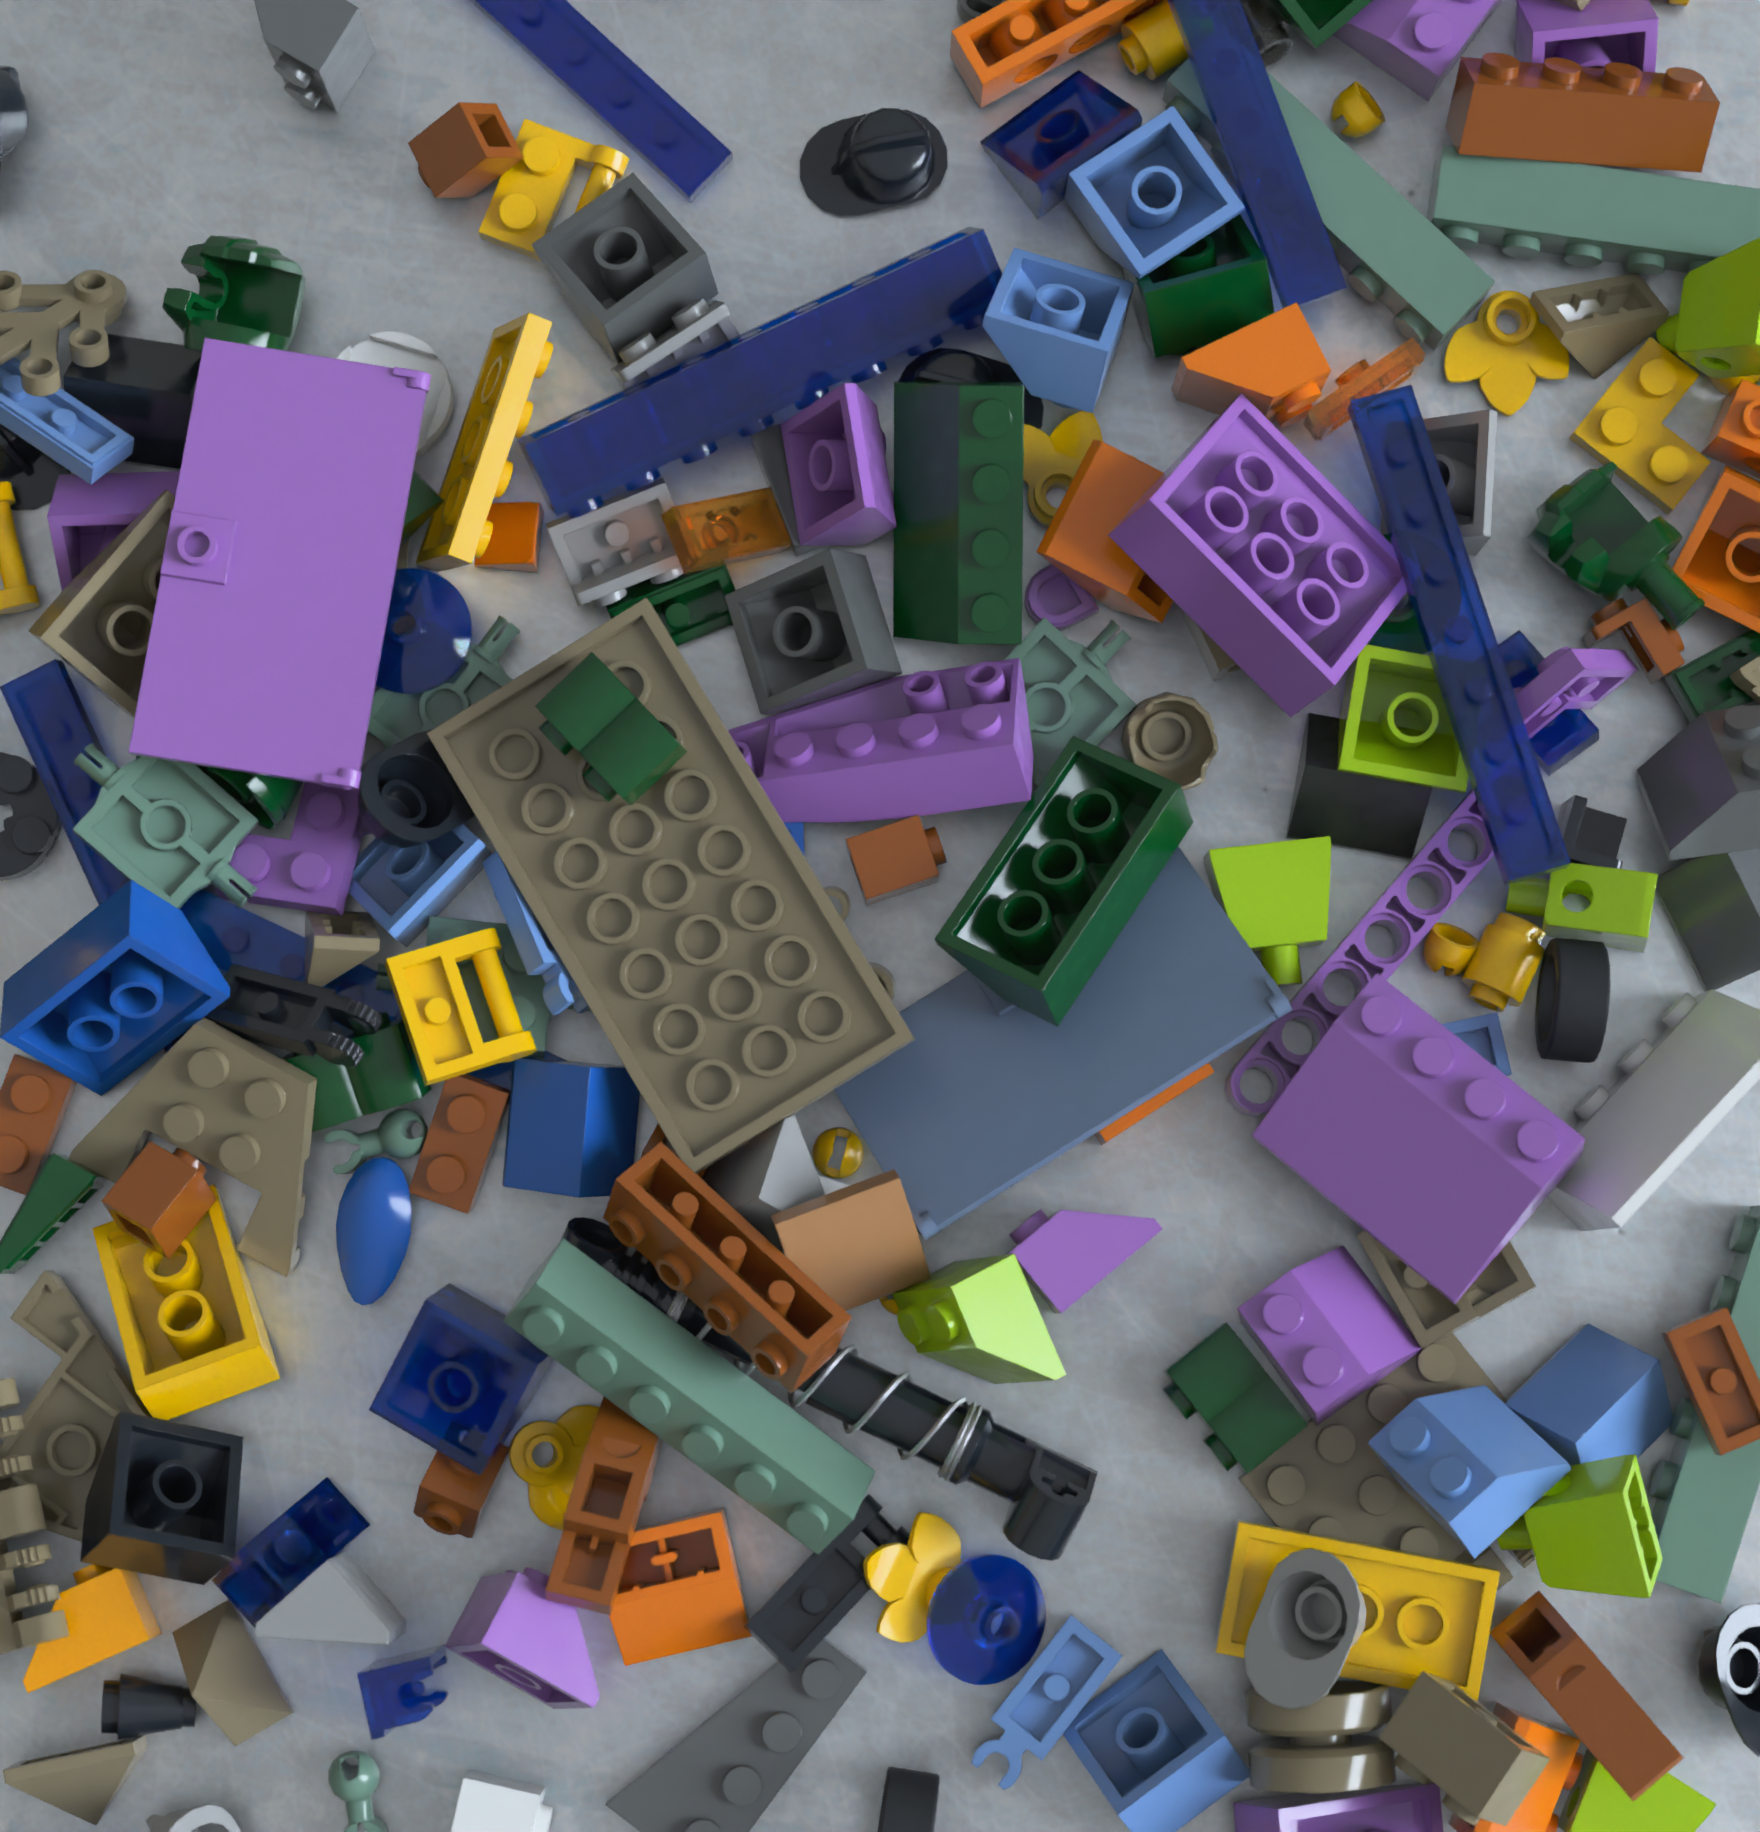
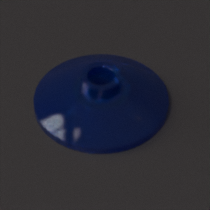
(440, 637)
(963, 1616)

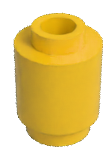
(1152, 42)
(1504, 962)

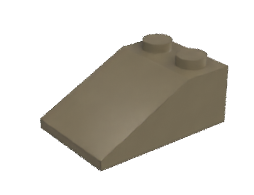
(109, 607)

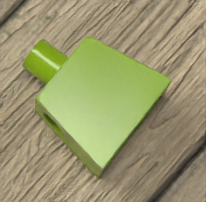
(1719, 316)
(1275, 898)
(1617, 898)
(1592, 1531)
(1601, 1805)

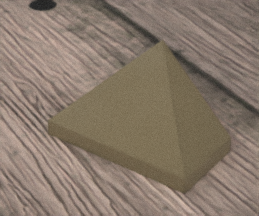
(1601, 318)
(337, 944)
(230, 1674)
(79, 1779)

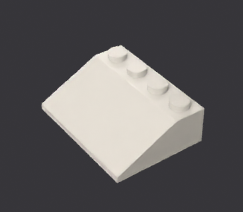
(1659, 1108)

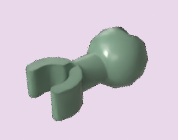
(392, 1137)
(355, 1786)

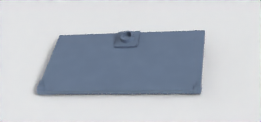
(1005, 1092)

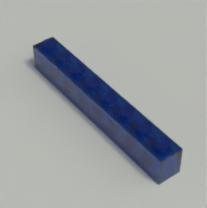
(763, 372)

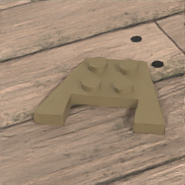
(230, 1110)
(72, 1410)

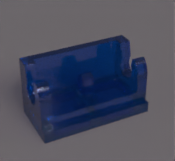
(394, 1689)

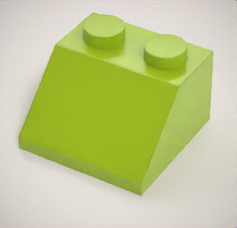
(1398, 722)
(980, 1321)

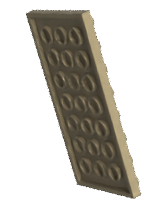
(676, 912)

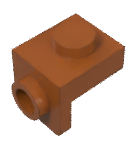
(1648, 638)
(454, 1496)

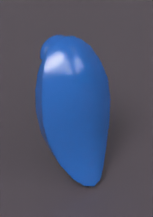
(373, 1228)

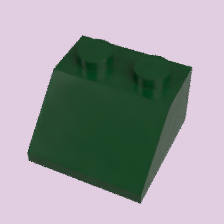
(1203, 291)

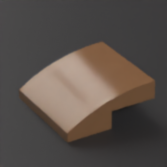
(855, 1241)

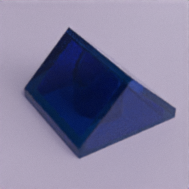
(1058, 136)

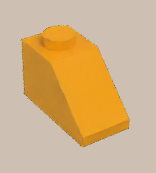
(103, 1617)

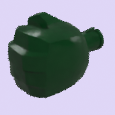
(243, 297)
(1609, 547)

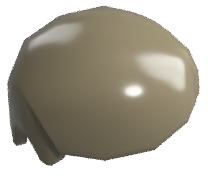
(1171, 738)

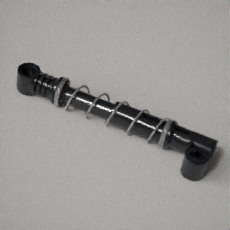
(964, 1442)

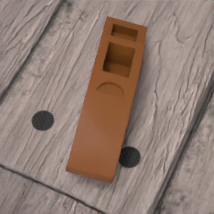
(603, 1511)

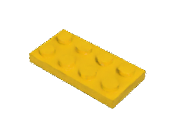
(480, 455)
(1418, 1606)

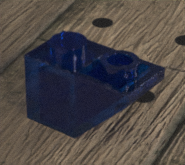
(290, 1550)

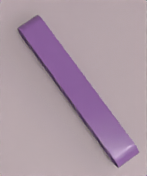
(1354, 959)

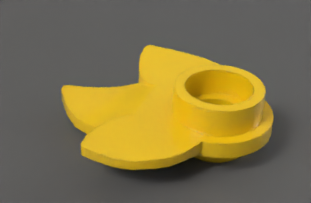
(1505, 361)
(1055, 459)
(552, 1483)
(911, 1574)

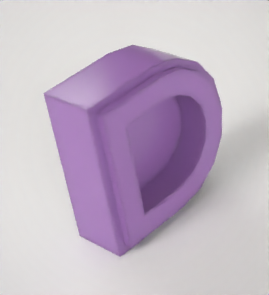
(1057, 599)

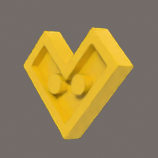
(1630, 433)

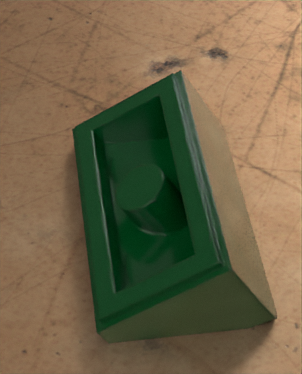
(686, 605)

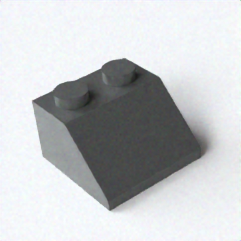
(316, 47)
(625, 265)
(812, 631)
(1707, 785)

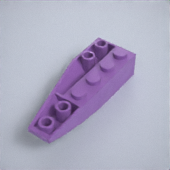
(898, 747)

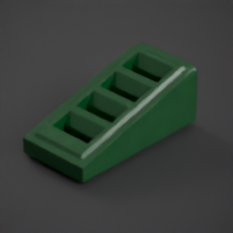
(50, 1202)

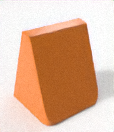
(514, 537)

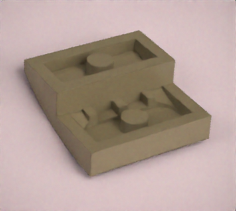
(1430, 1312)

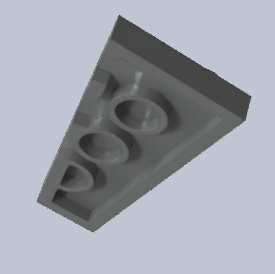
(743, 1752)

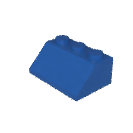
(112, 990)

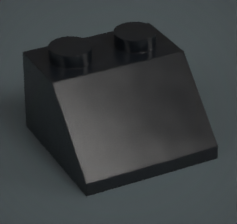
(164, 1500)

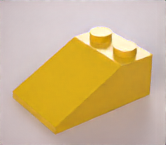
(186, 1318)

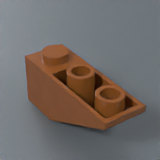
(1586, 1695)

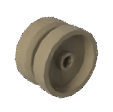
(1320, 1745)

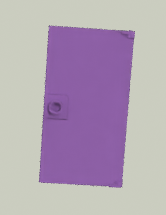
(279, 564)

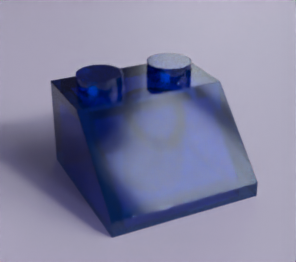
(461, 1378)

